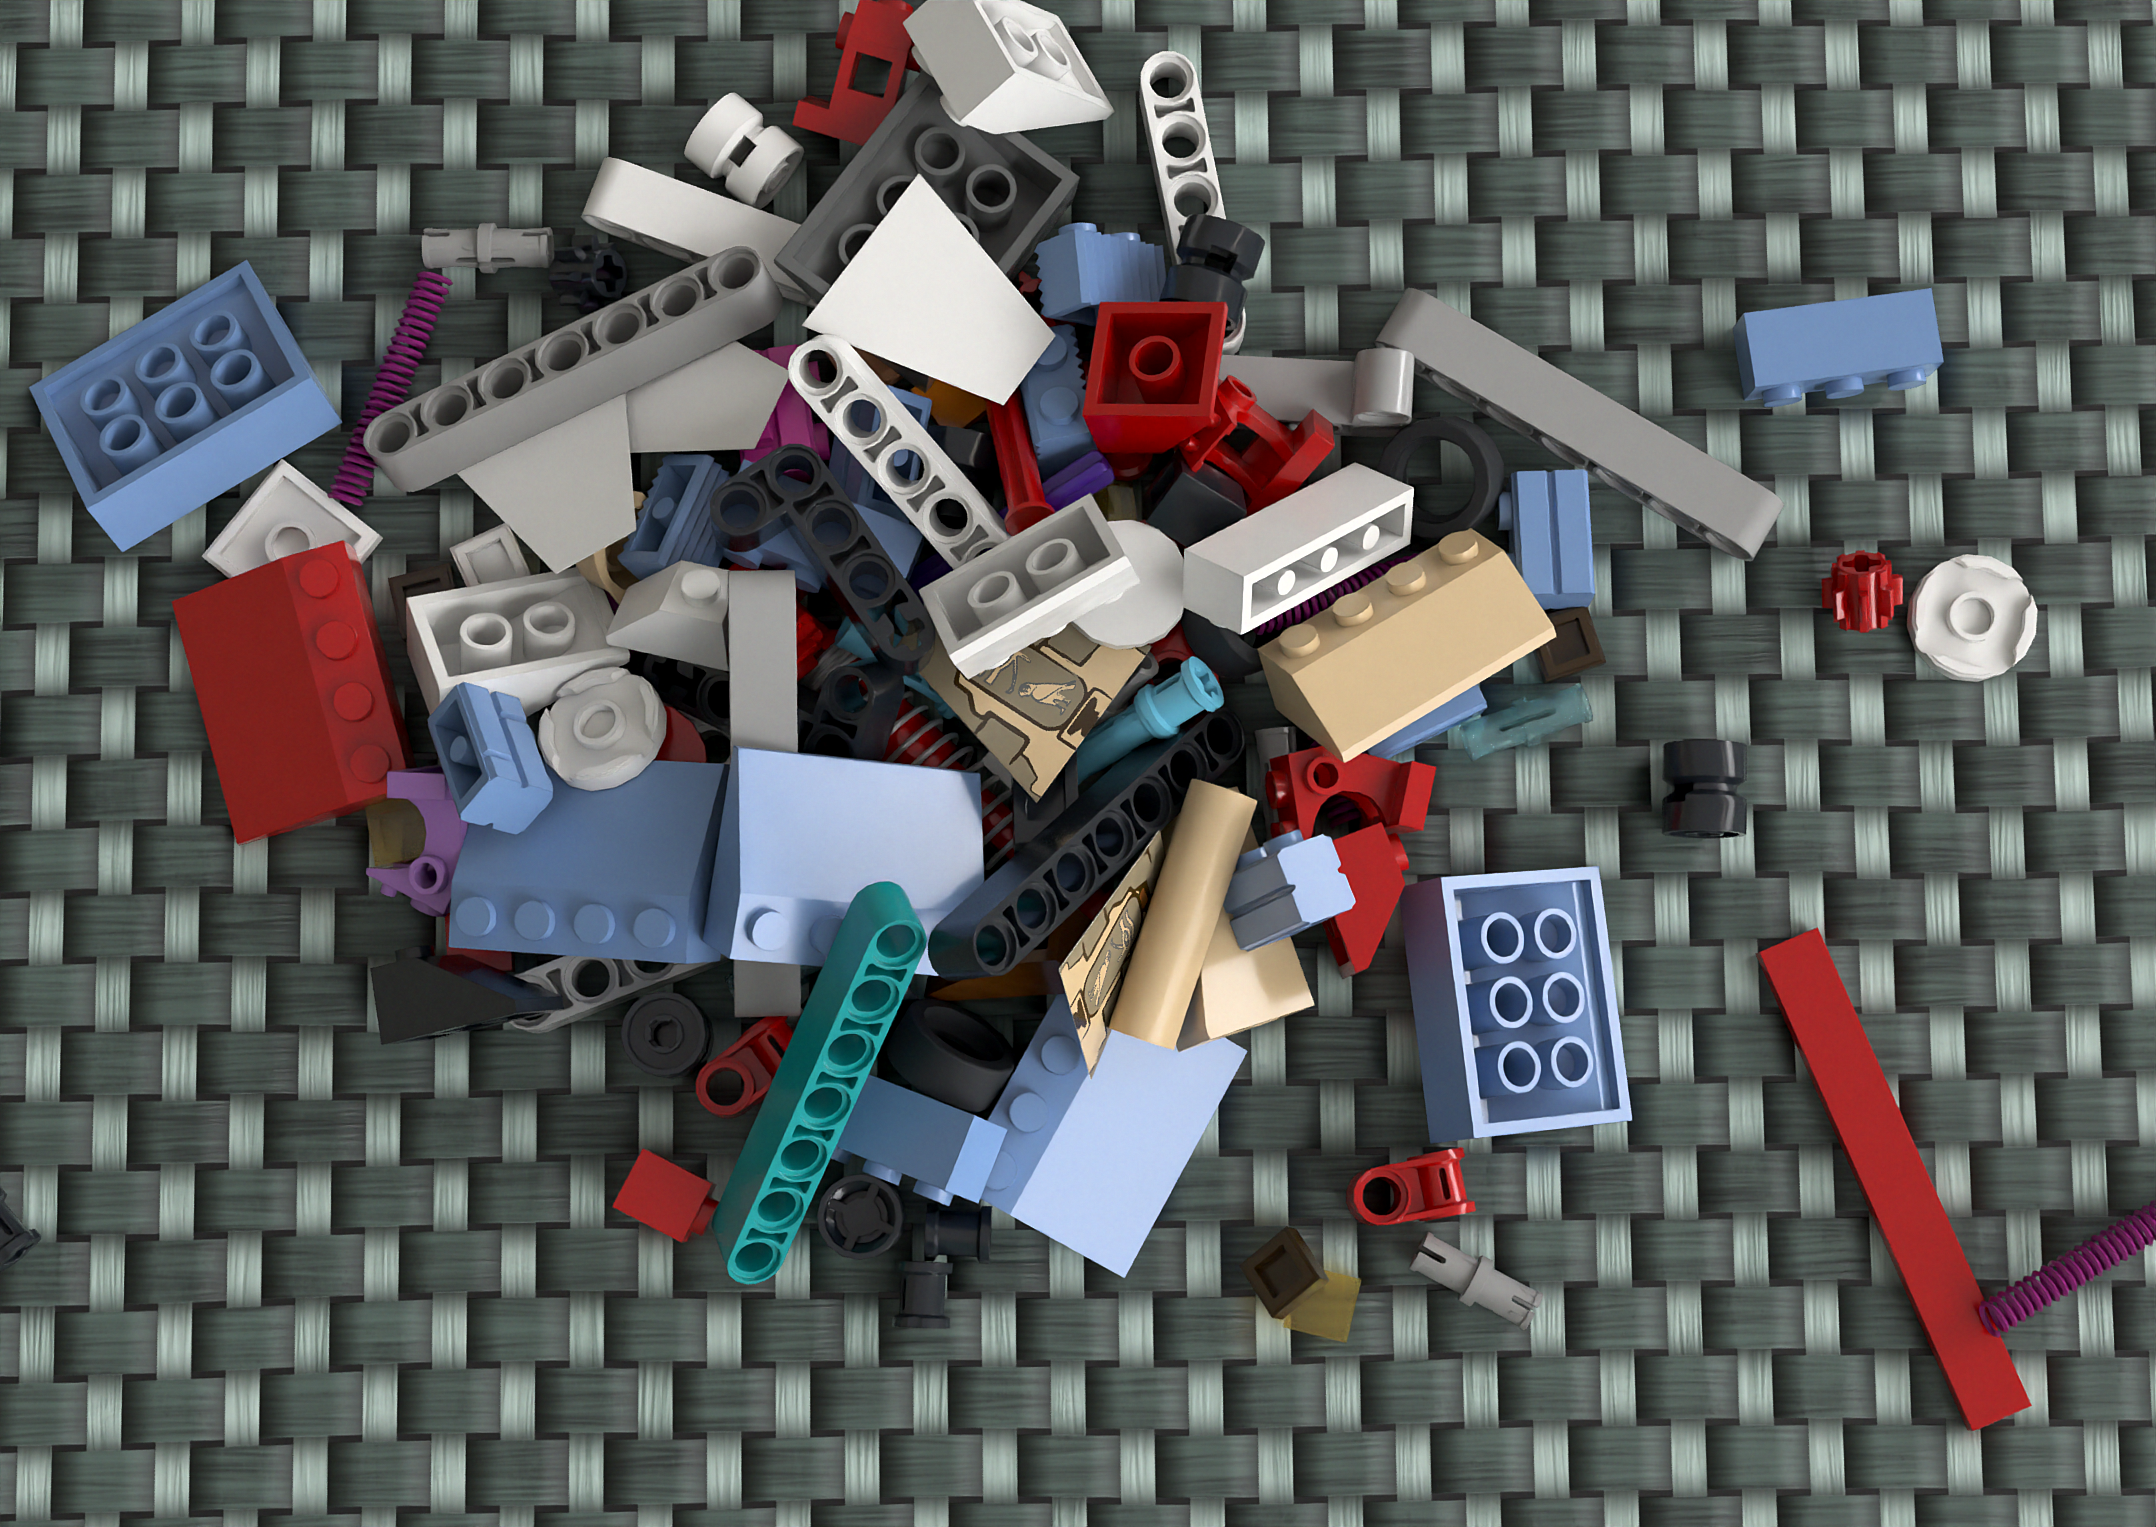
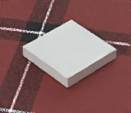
(283, 519)

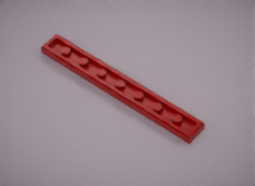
(1892, 1179)

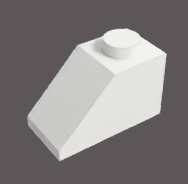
(676, 615)

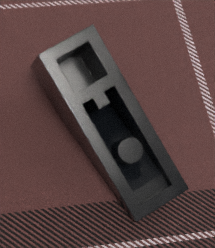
(449, 995)

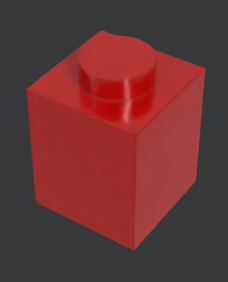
(667, 1197)

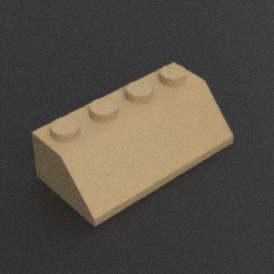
(1404, 644)

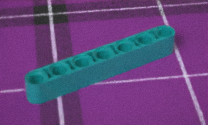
(818, 1081)

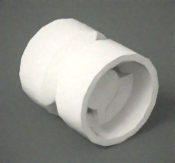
(726, 139)

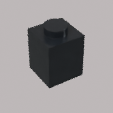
(1191, 503)

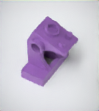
(431, 875)

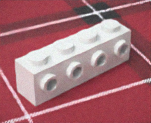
(1297, 547)

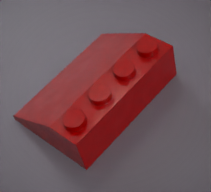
(294, 691)

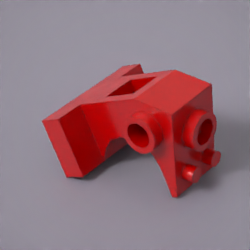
(851, 113)
(1273, 461)
(1376, 786)

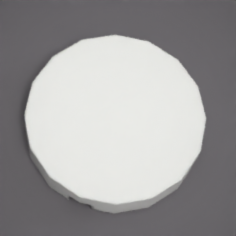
(1150, 607)
(1971, 618)
(600, 747)

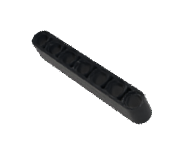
(1081, 849)

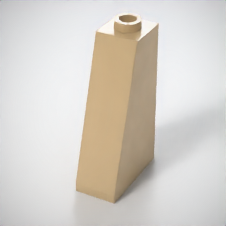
(1240, 986)

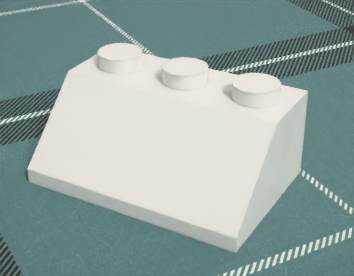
(1028, 587)

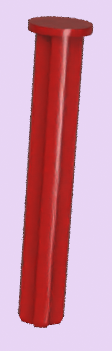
(1017, 464)

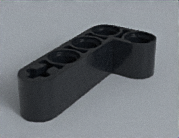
(836, 564)
(820, 716)

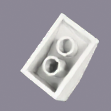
(1004, 65)
(511, 637)

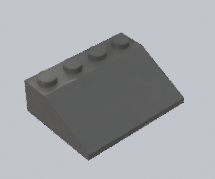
(993, 184)

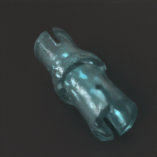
(1566, 710)

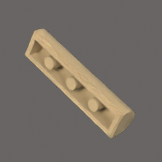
(1182, 914)

